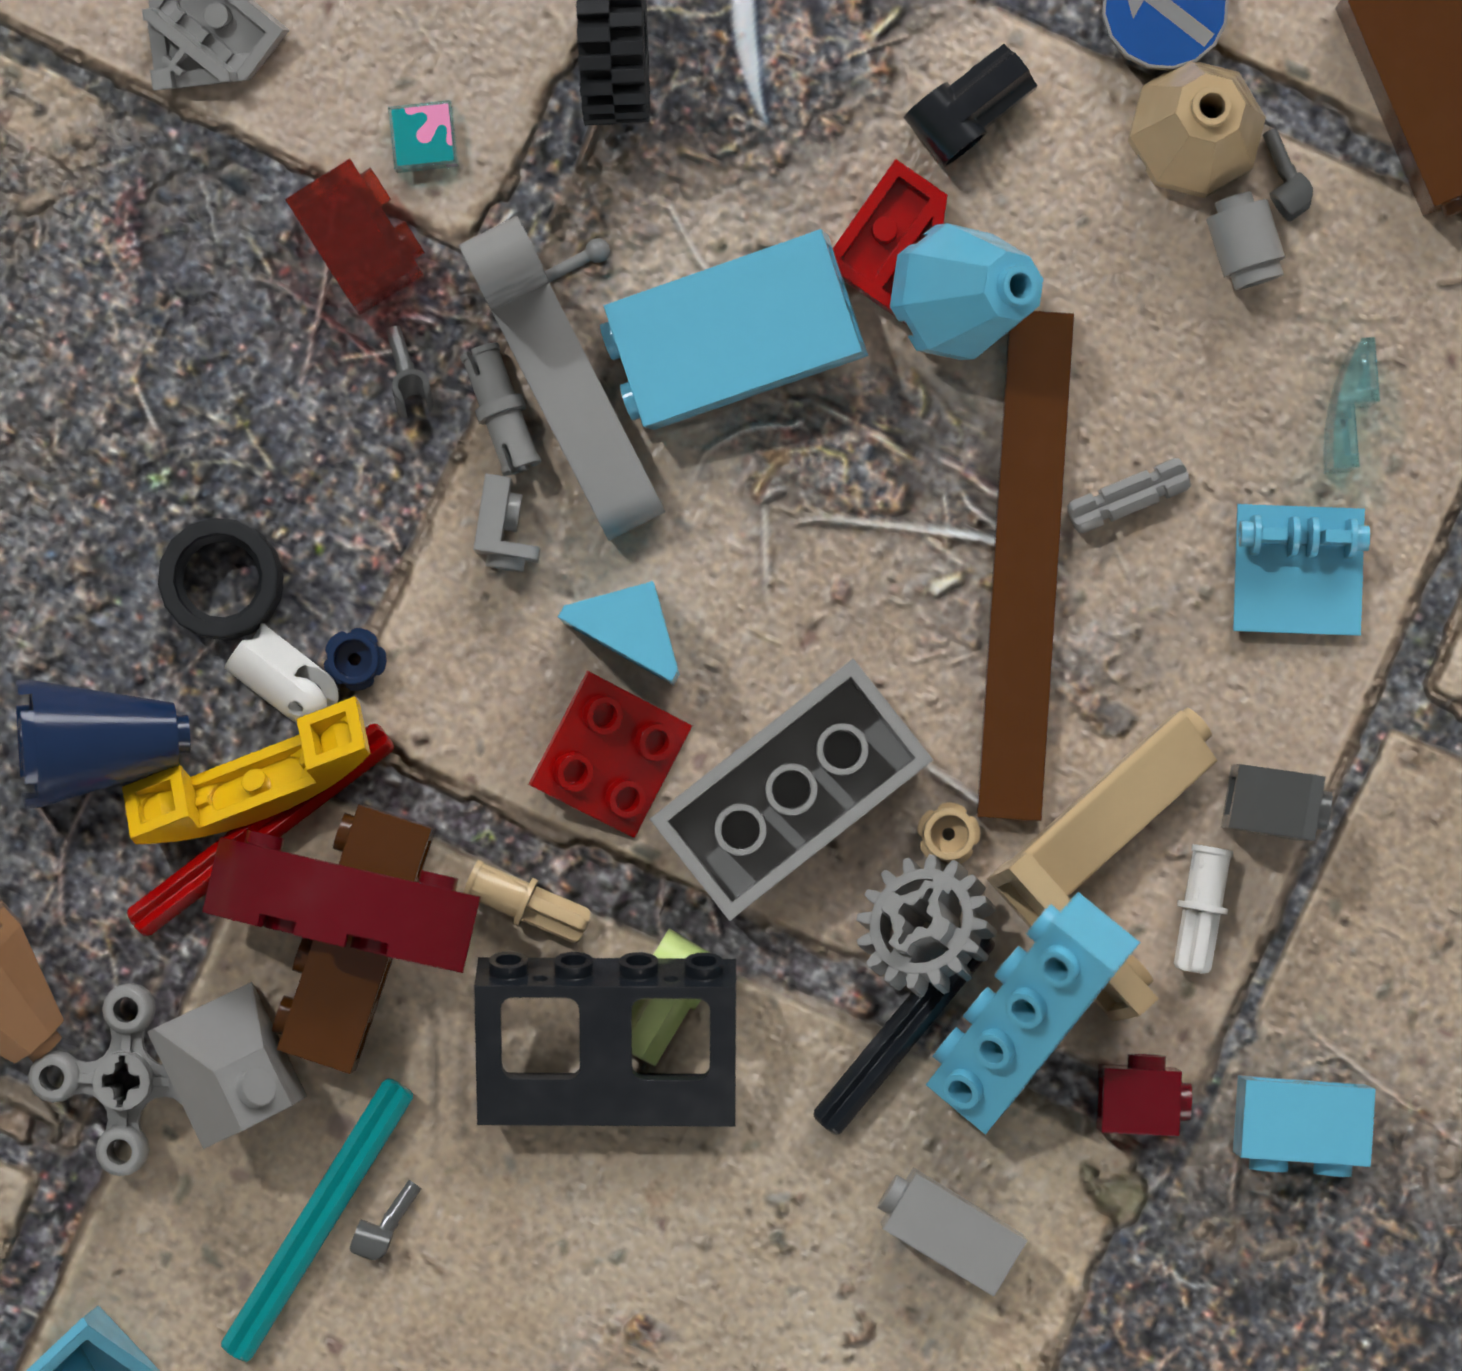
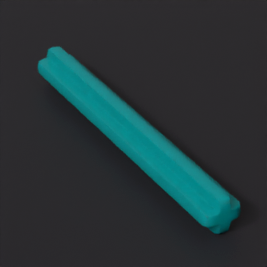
(317, 1220)

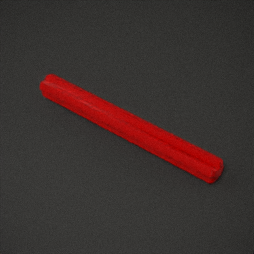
(193, 879)

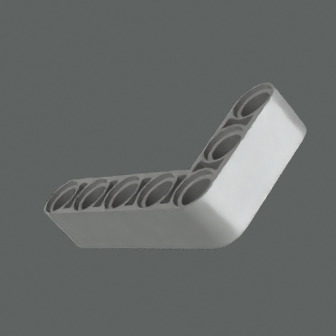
(561, 377)

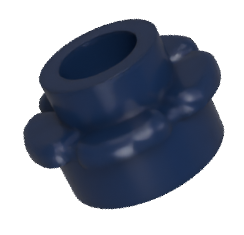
(338, 653)

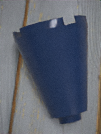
(92, 739)

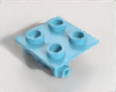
(1299, 569)

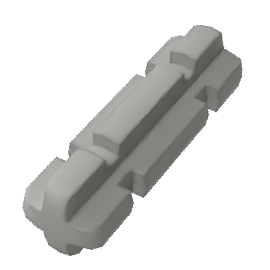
(1129, 495)

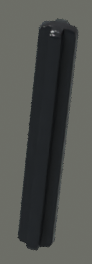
(887, 1051)

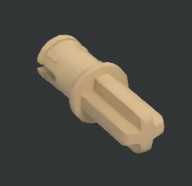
(528, 902)

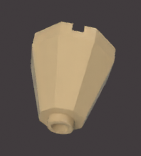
(1184, 146)

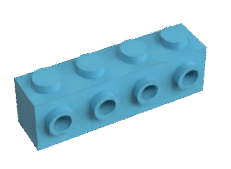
(1031, 1012)

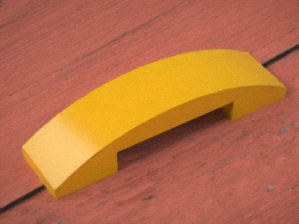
(252, 787)

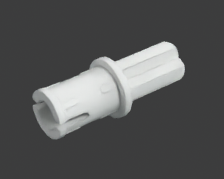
(1202, 908)

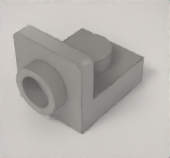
(497, 513)

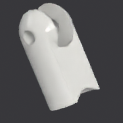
(282, 675)

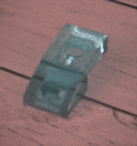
(1354, 388)

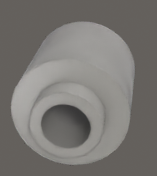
(1246, 240)

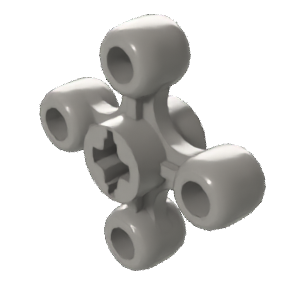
(96, 1079)

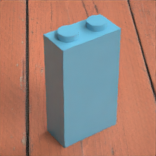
(733, 331)

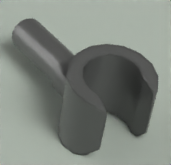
(1296, 192)
(408, 379)
(374, 1240)

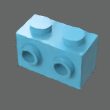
(1304, 1123)

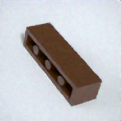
(342, 984)

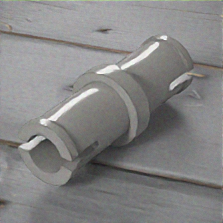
(500, 409)

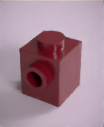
(1142, 1097)

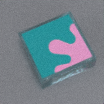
(423, 136)

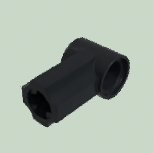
(957, 114)

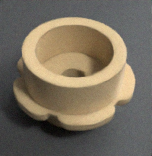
(954, 817)

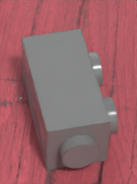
(950, 1230)

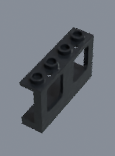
(605, 1085)

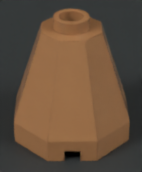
(26, 1003)

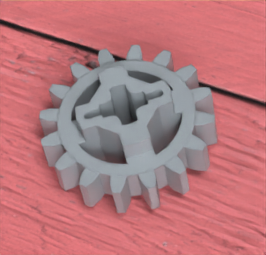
(943, 947)

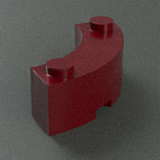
(329, 901)

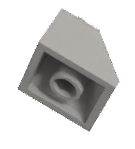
(227, 1065)

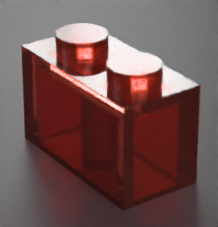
(355, 235)

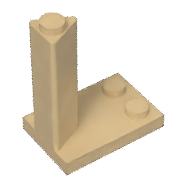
(1098, 828)

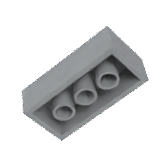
(791, 789)

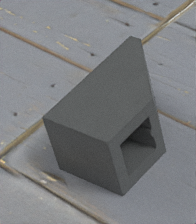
(1276, 802)

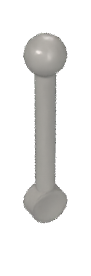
(596, 250)

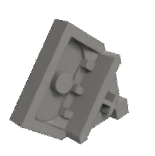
(209, 41)

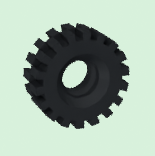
(613, 61)

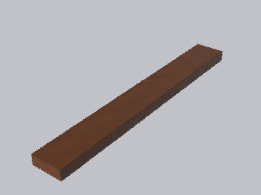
(1025, 567)

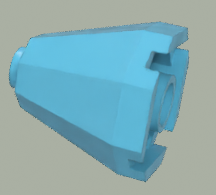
(962, 290)

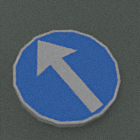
(1164, 31)

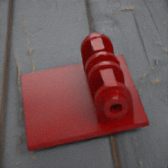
(610, 754)

